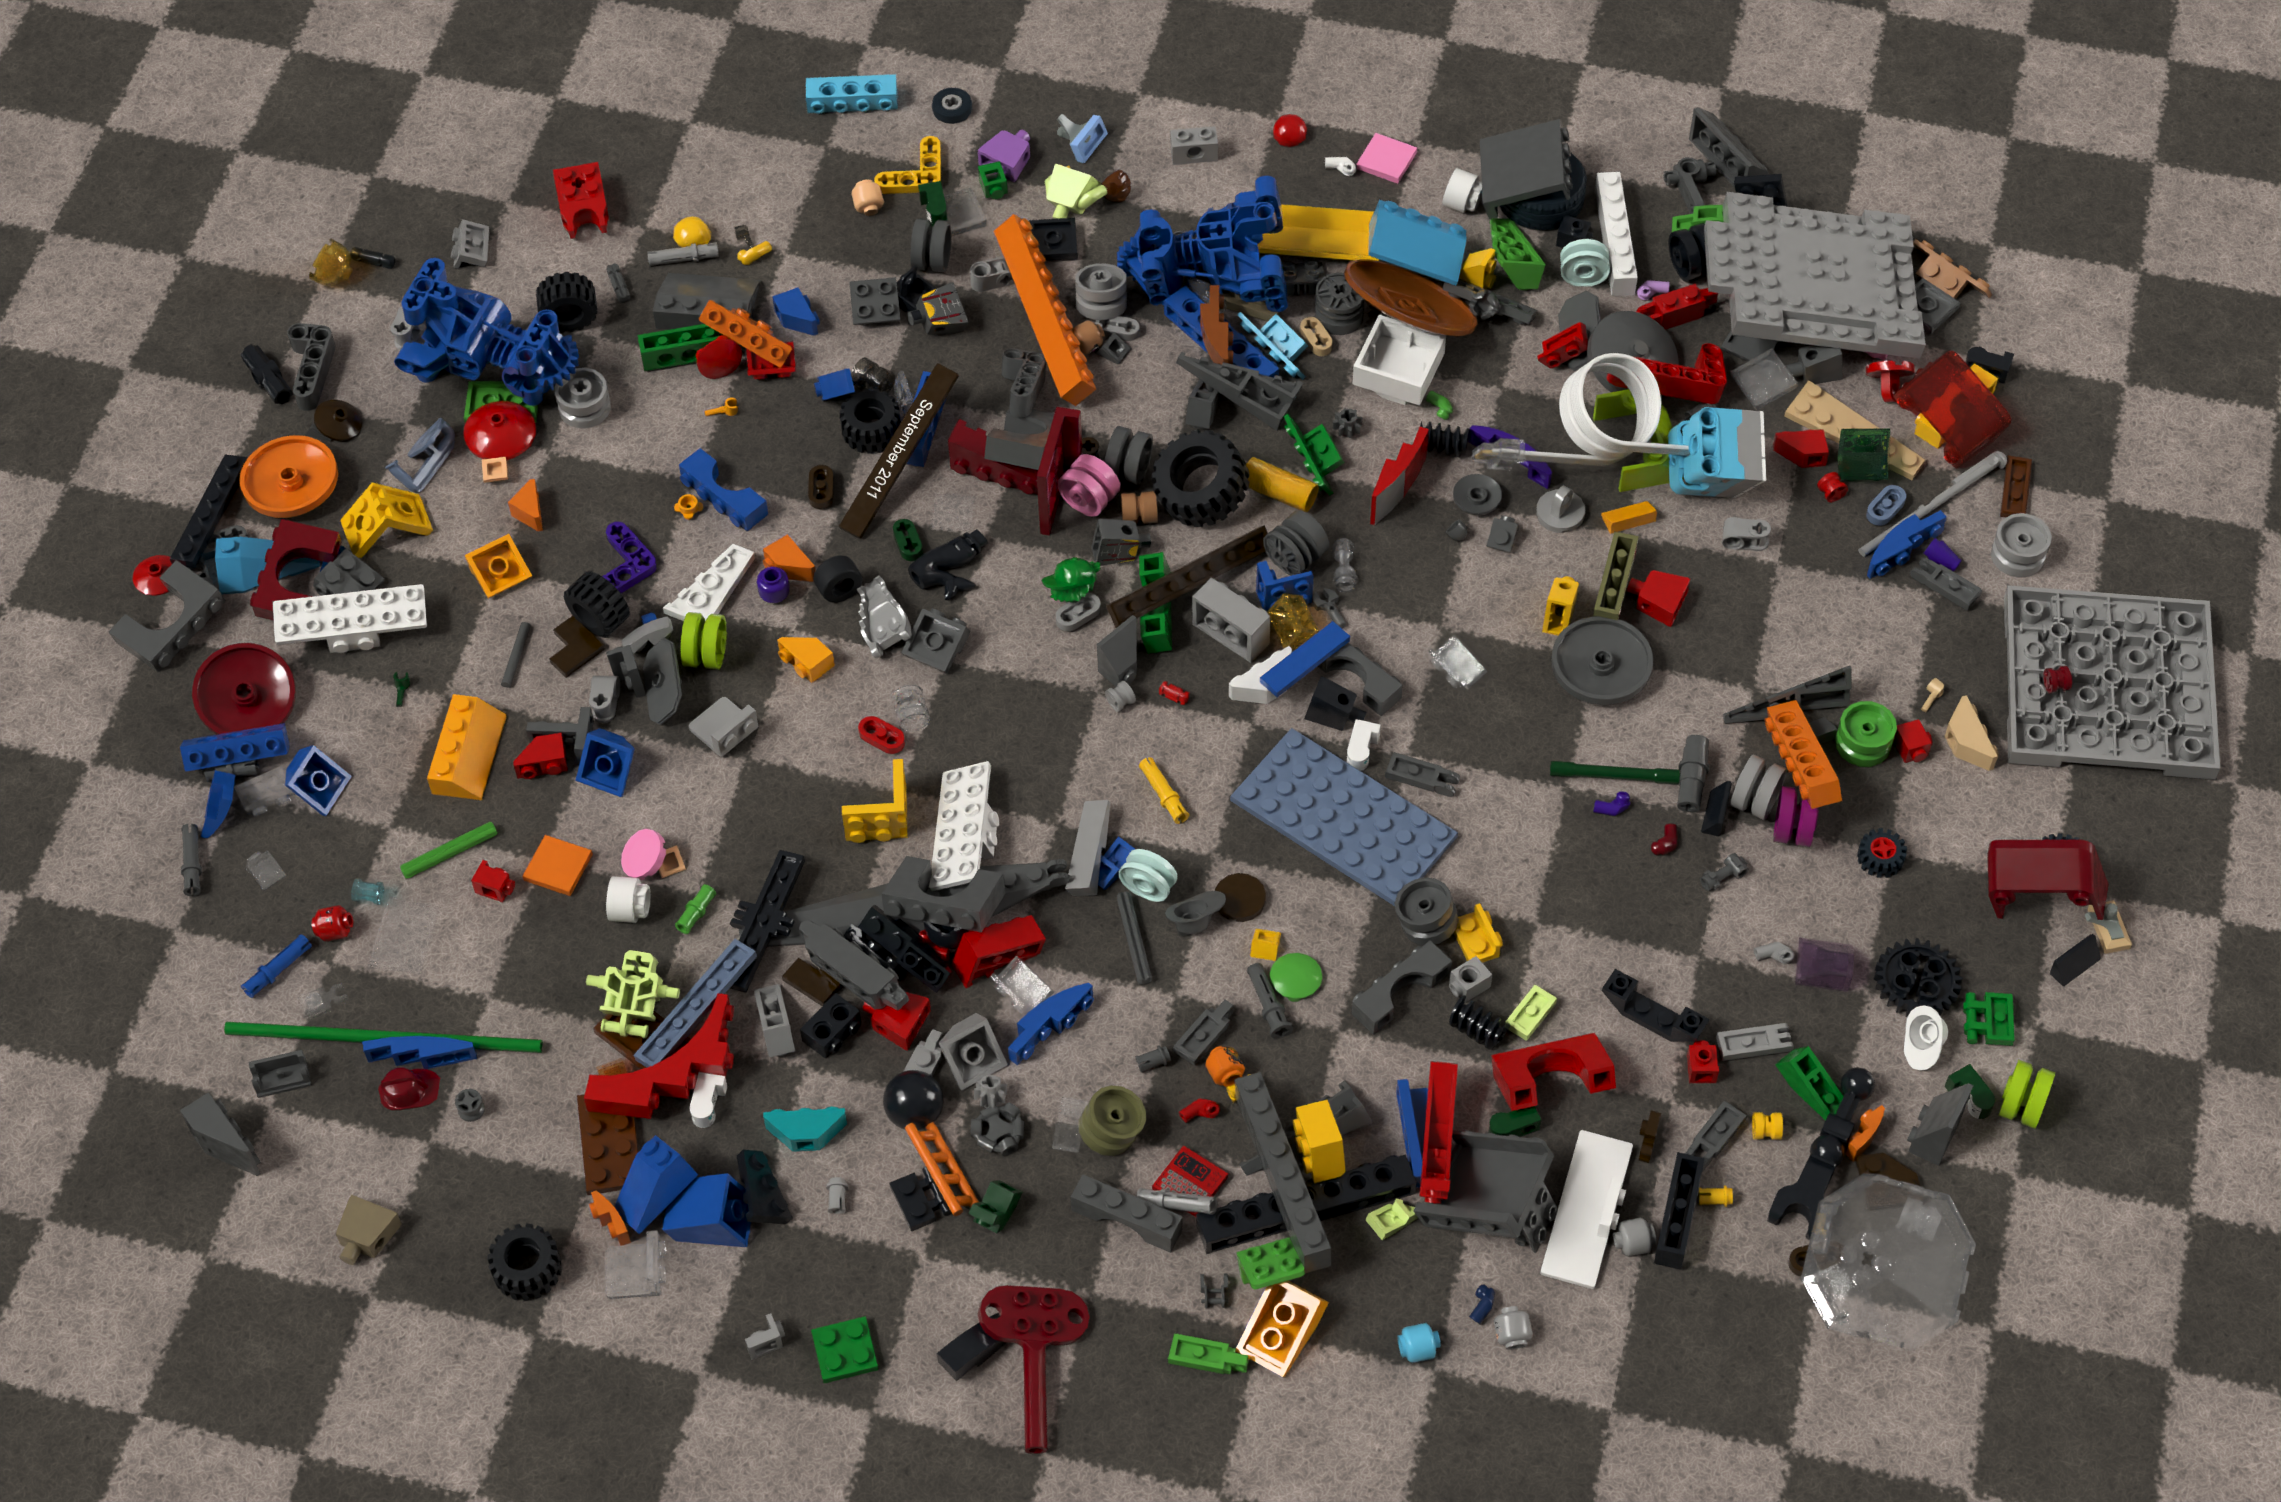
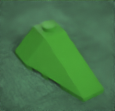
(1516, 254)

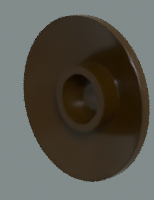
(337, 427)

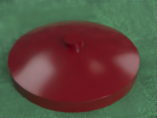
(243, 689)

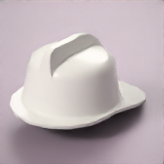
(1924, 1037)

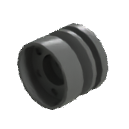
(1338, 305)
(1296, 542)

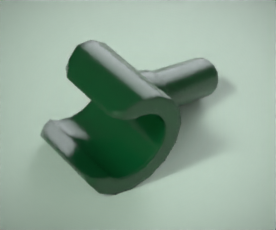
(401, 685)

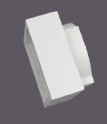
(1398, 361)

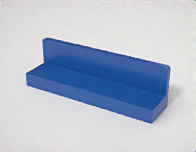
(1412, 1114)

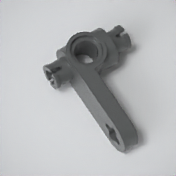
(1686, 176)

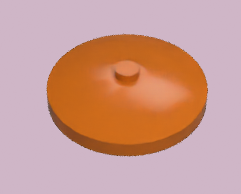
(289, 476)

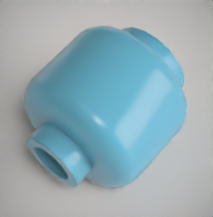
(1418, 1342)

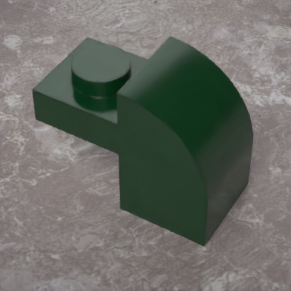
(996, 1206)

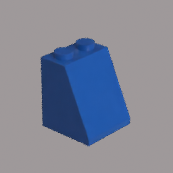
(709, 1213)

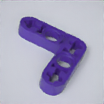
(632, 565)

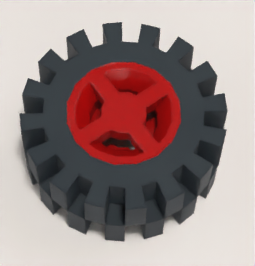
(1892, 853)

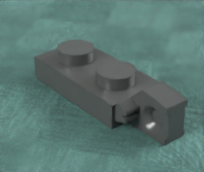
(1204, 1033)

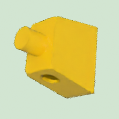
(1562, 594)

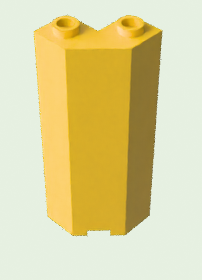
(1320, 233)

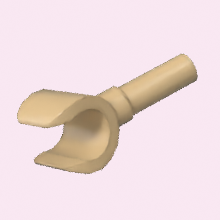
(1936, 688)

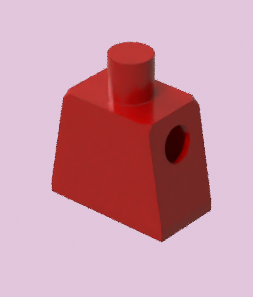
(1660, 595)
(902, 1024)

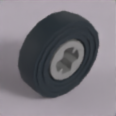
(943, 101)

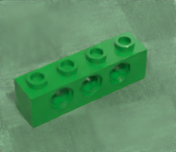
(674, 346)

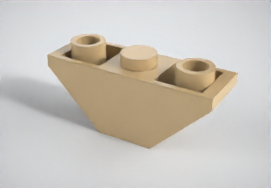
(1969, 737)

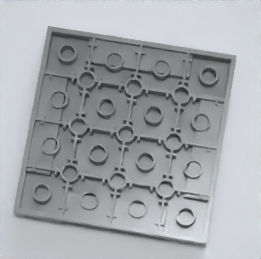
(2137, 681)

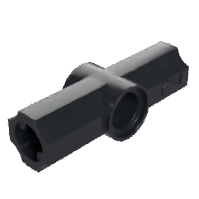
(266, 374)

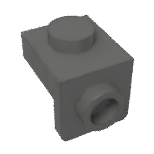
(1502, 534)

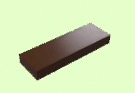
(2015, 486)

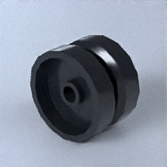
(1688, 252)

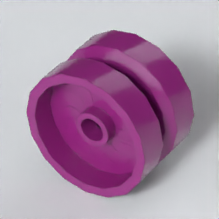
(1794, 816)

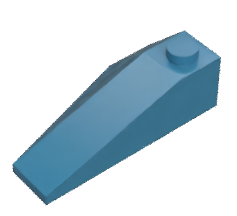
(243, 558)

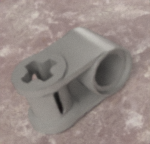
(990, 274)
(403, 331)
(1744, 533)
(604, 697)

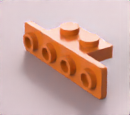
(746, 332)

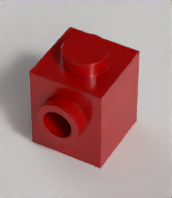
(1912, 741)

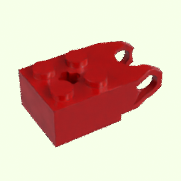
(581, 197)

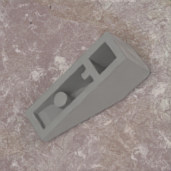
(774, 1020)

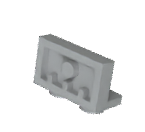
(470, 244)

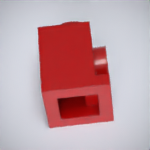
(492, 882)
(1702, 1062)

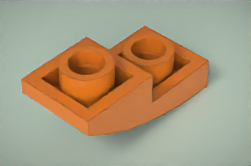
(1867, 1131)
(608, 1215)

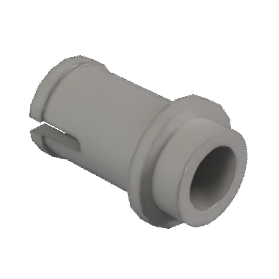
(837, 1188)

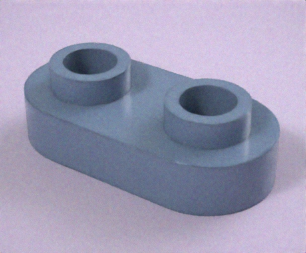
(1884, 506)

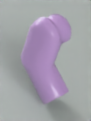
(1650, 288)

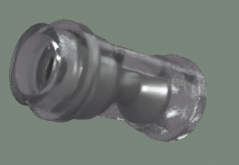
(1344, 575)

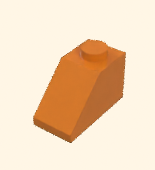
(790, 558)

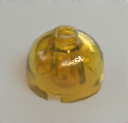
(332, 264)

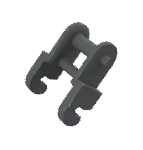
(1224, 1289)

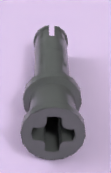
(1272, 1009)

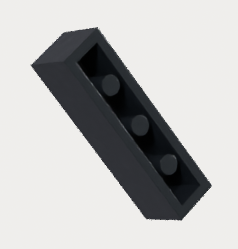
(1679, 1211)

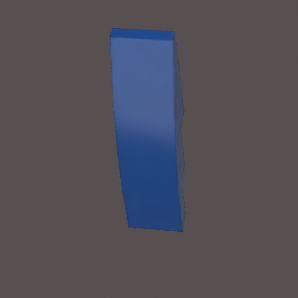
(429, 1050)

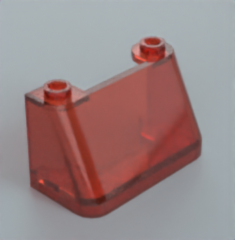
(1956, 407)

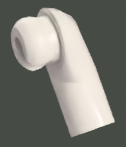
(1343, 164)

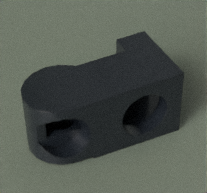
(1992, 363)

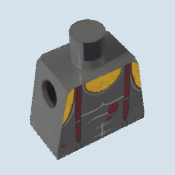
(940, 311)
(1117, 541)

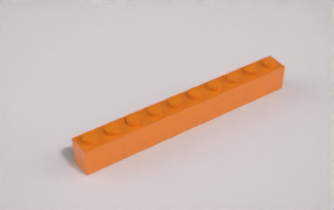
(1045, 310)

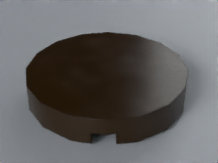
(1243, 895)

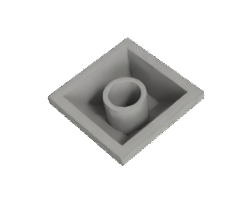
(972, 1050)

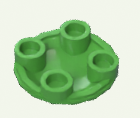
(1296, 976)

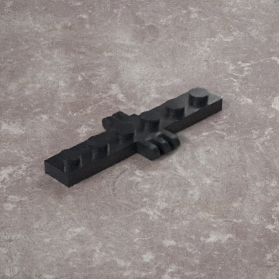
(766, 916)

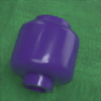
(773, 584)

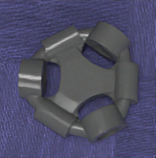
(999, 1129)

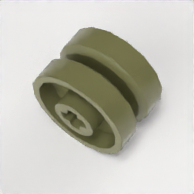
(1112, 1120)

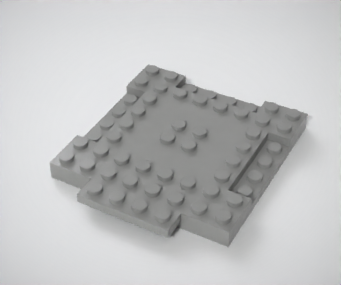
(1816, 276)

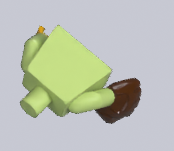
(1077, 190)

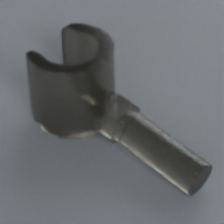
(742, 233)

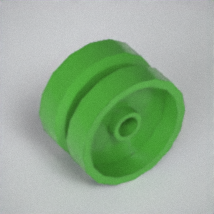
(1865, 733)

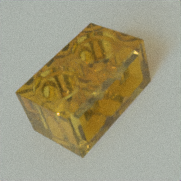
(1292, 620)

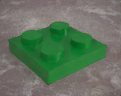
(844, 1349)

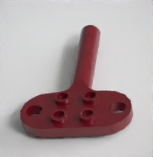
(1033, 1320)

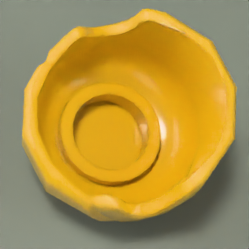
(691, 231)

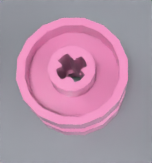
(1088, 485)

